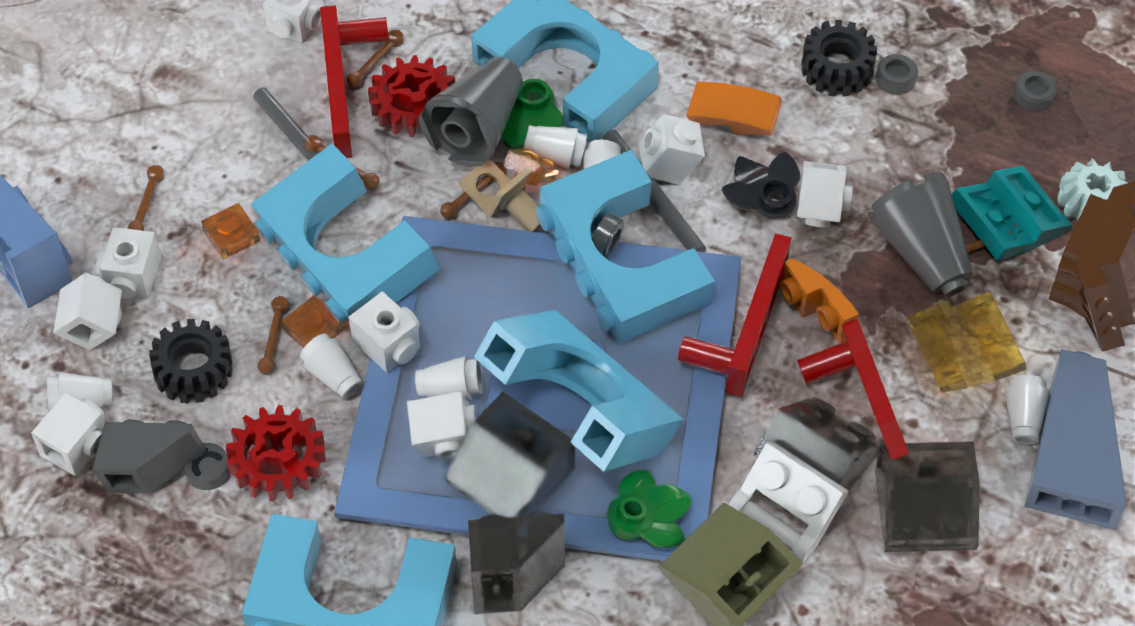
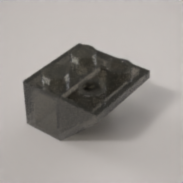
(822, 440)
(511, 459)
(929, 497)
(514, 559)

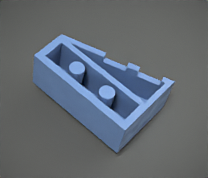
(30, 249)

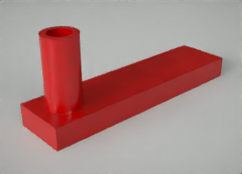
(334, 36)
(846, 356)
(739, 361)

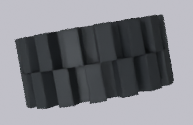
(838, 75)
(192, 381)

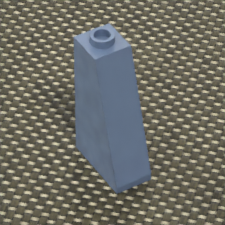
(1078, 448)

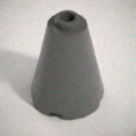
(473, 112)
(926, 232)

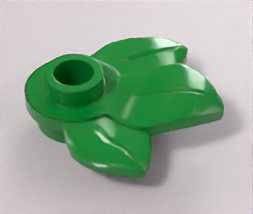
(532, 107)
(648, 510)

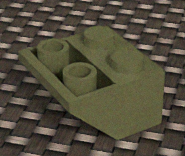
(729, 566)

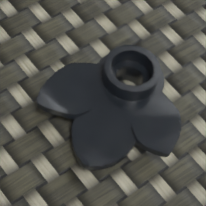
(757, 185)

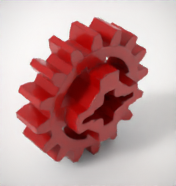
(404, 91)
(275, 457)

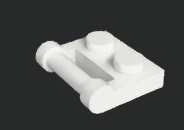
(796, 489)

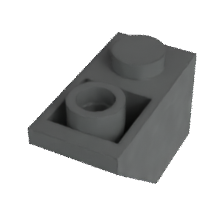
(144, 455)

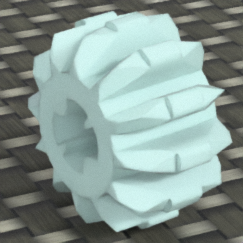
(1086, 180)

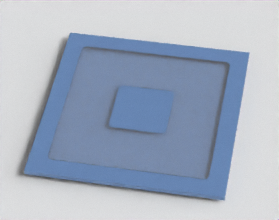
(516, 273)

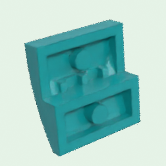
(1008, 199)

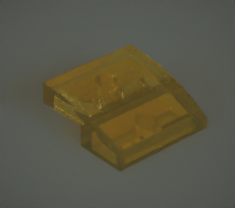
(967, 343)

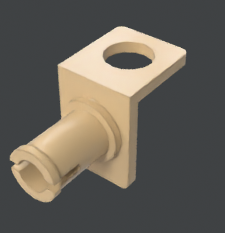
(509, 196)

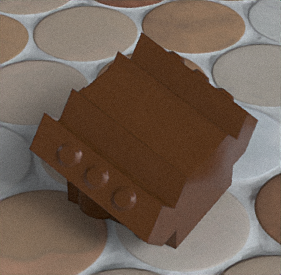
(1099, 266)

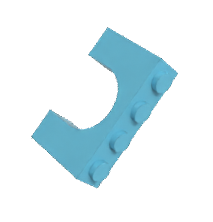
(610, 93)
(301, 207)
(625, 298)
(625, 416)
(286, 566)

